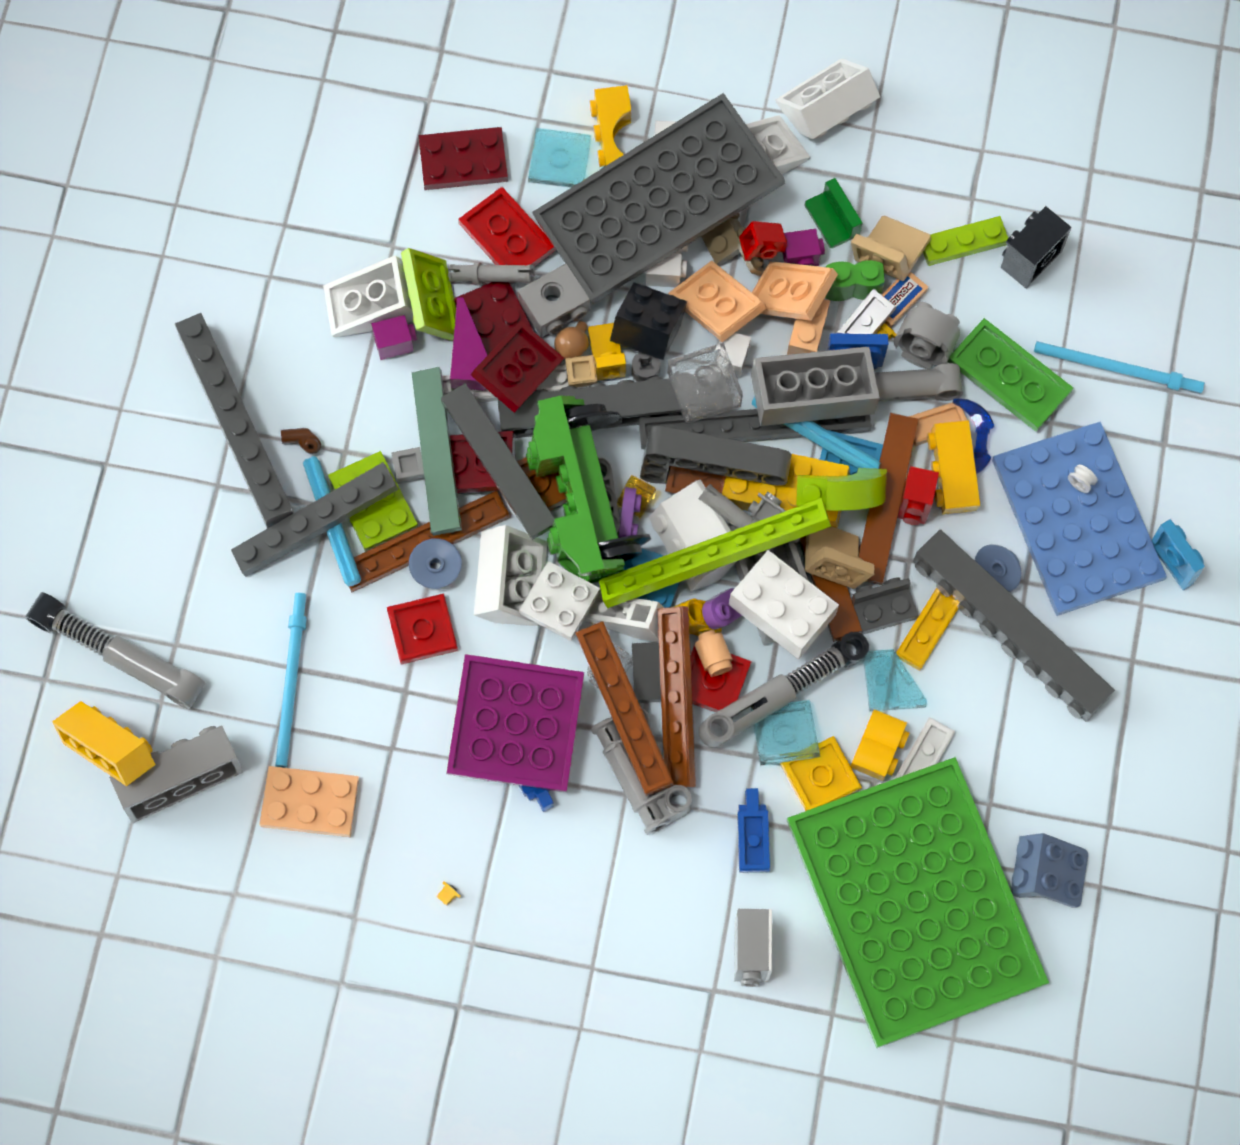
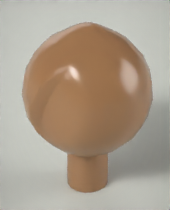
(572, 341)

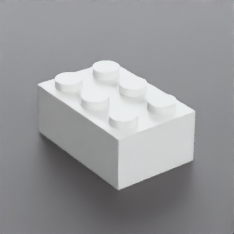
(783, 604)

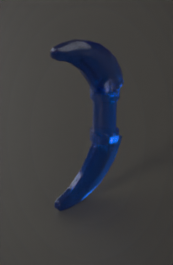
(983, 424)

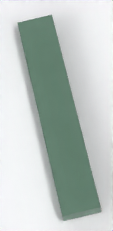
(436, 451)

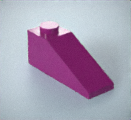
(467, 349)

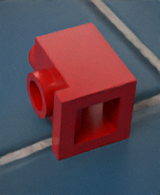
(762, 240)

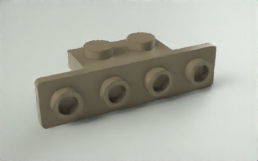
(724, 244)

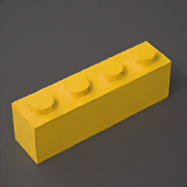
(104, 743)

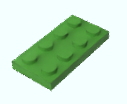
(1010, 374)

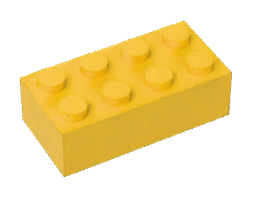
(744, 492)

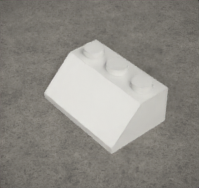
(829, 98)
(686, 522)
(507, 573)

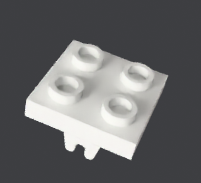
(559, 601)

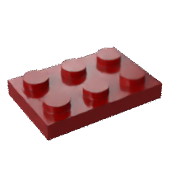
(506, 231)

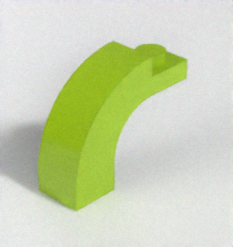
(842, 493)

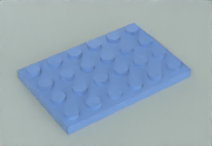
(1080, 541)

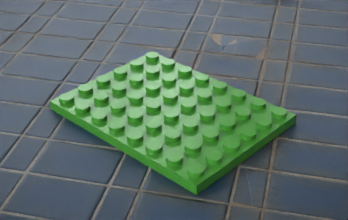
(916, 902)

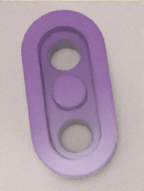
(631, 504)
(718, 612)

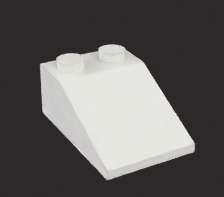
(779, 143)
(368, 297)

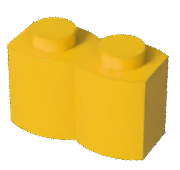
(879, 745)

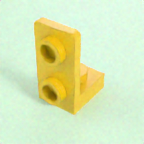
(607, 355)

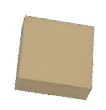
(581, 371)

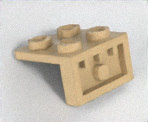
(893, 245)
(835, 557)

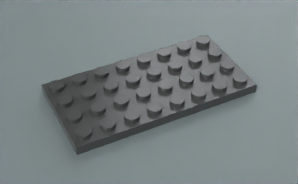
(658, 198)

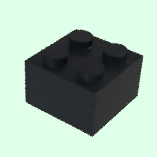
(1035, 246)
(648, 321)

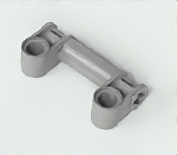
(657, 804)

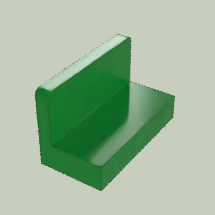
(834, 214)

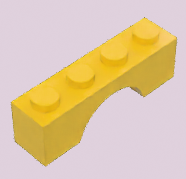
(613, 112)

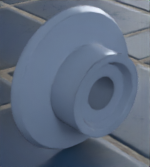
(432, 552)
(1001, 565)

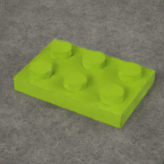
(429, 293)
(384, 518)

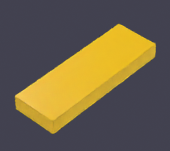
(927, 629)

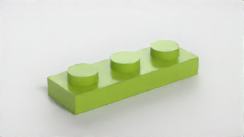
(965, 240)

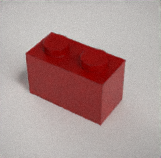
(917, 495)

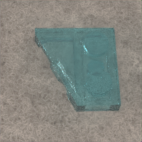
(890, 683)

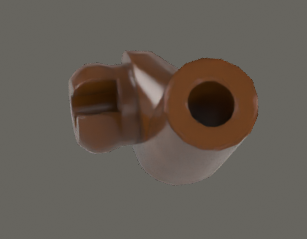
(303, 437)

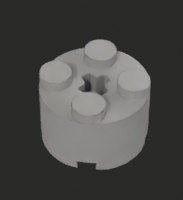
(927, 336)

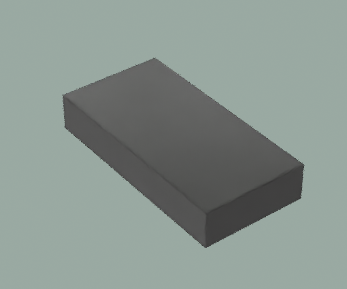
(646, 672)

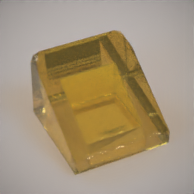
(647, 491)

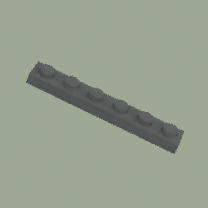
(314, 519)

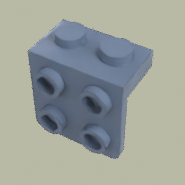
(1049, 869)

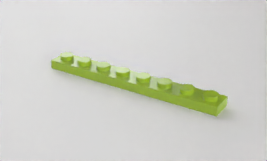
(714, 553)

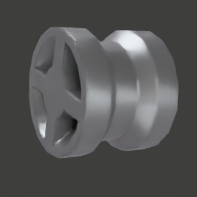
(642, 373)

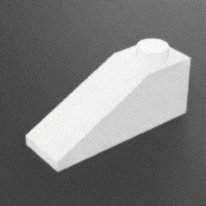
(633, 618)

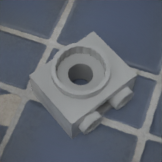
(551, 316)

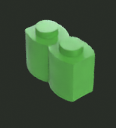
(856, 280)

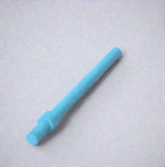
(1173, 380)
(297, 624)

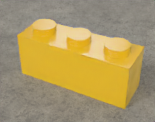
(956, 467)

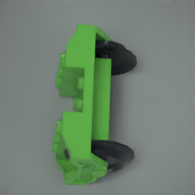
(586, 535)

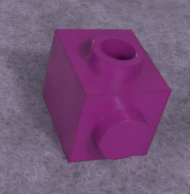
(803, 248)
(393, 337)

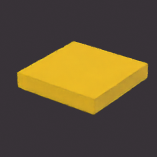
(822, 778)

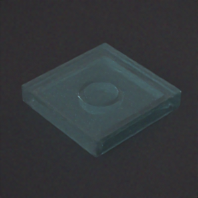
(559, 157)
(787, 735)

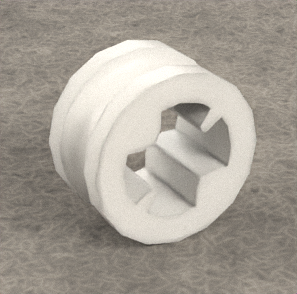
(1082, 478)

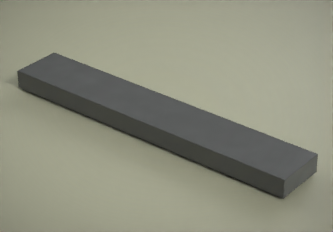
(498, 461)

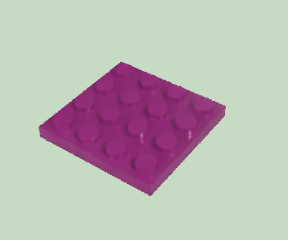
(515, 723)

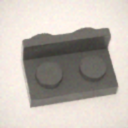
(884, 605)

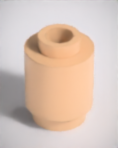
(713, 653)

